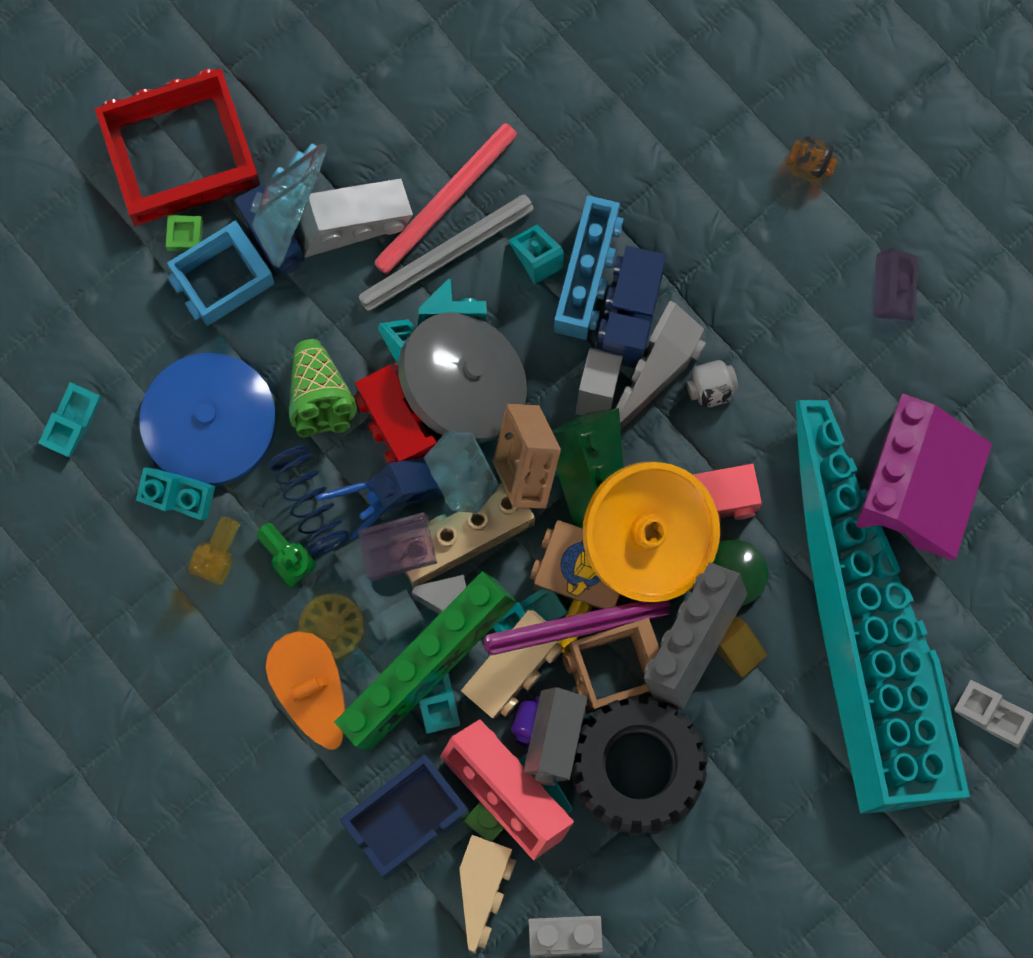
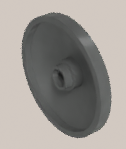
(461, 375)

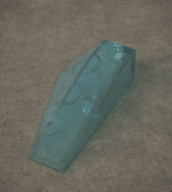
(283, 202)

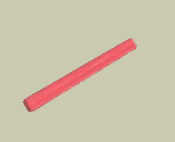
(445, 198)

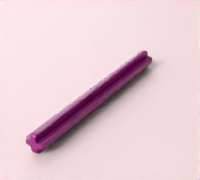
(573, 626)

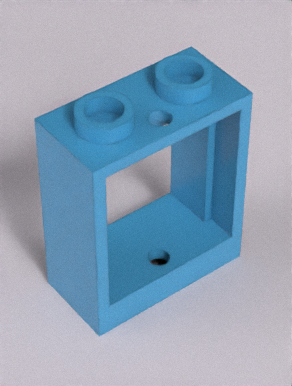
(205, 250)

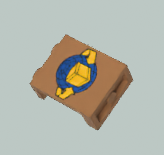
(568, 569)

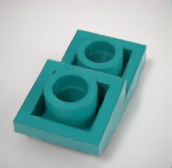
(175, 492)

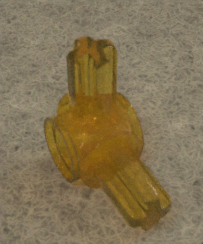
(212, 559)

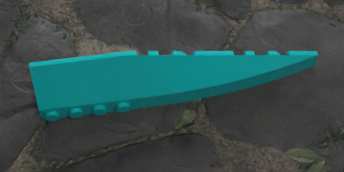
(876, 649)

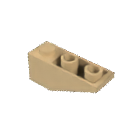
(481, 877)

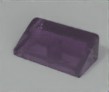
(896, 285)

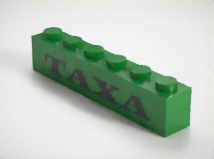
(425, 662)

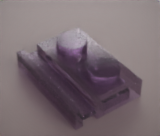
(397, 547)

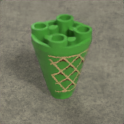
(318, 392)

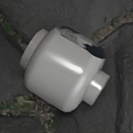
(712, 384)

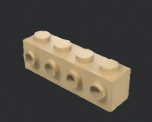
(470, 534)

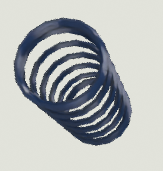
(313, 548)

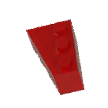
(392, 416)

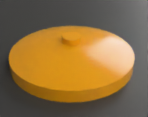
(651, 531)

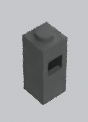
(555, 736)

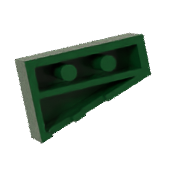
(588, 457)

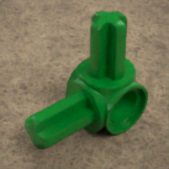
(289, 560)

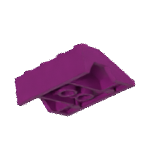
(926, 477)

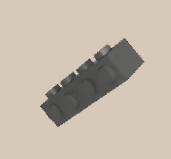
(695, 635)

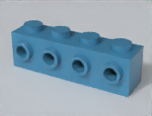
(586, 268)

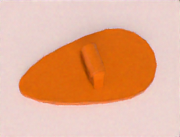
(308, 685)

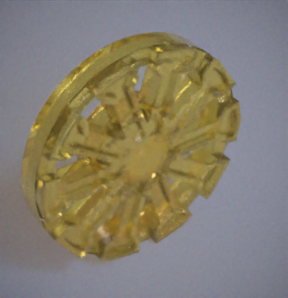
(331, 624)

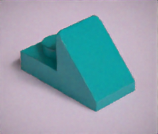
(442, 302)

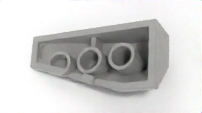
(669, 354)

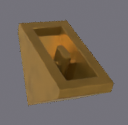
(741, 648)

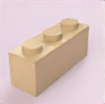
(507, 673)

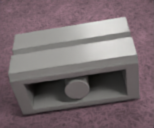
(565, 936)

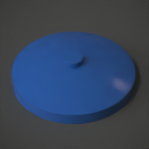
(208, 418)

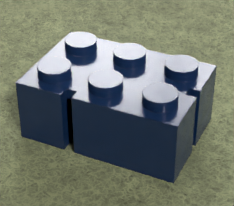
(631, 304)
(404, 816)

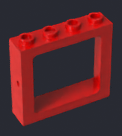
(149, 103)

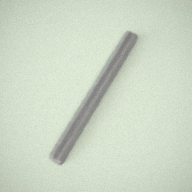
(446, 252)

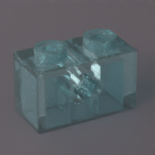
(461, 472)

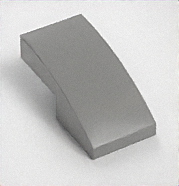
(994, 714)

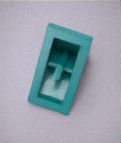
(538, 253)

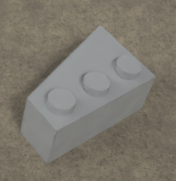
(352, 215)

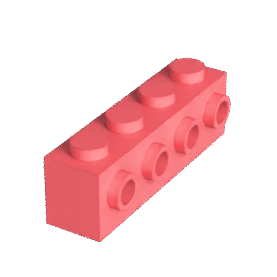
(505, 790)

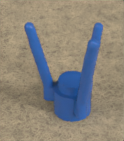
(375, 510)

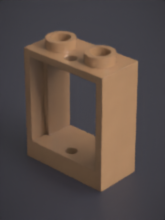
(527, 457)
(645, 647)

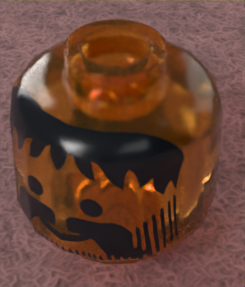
(812, 159)

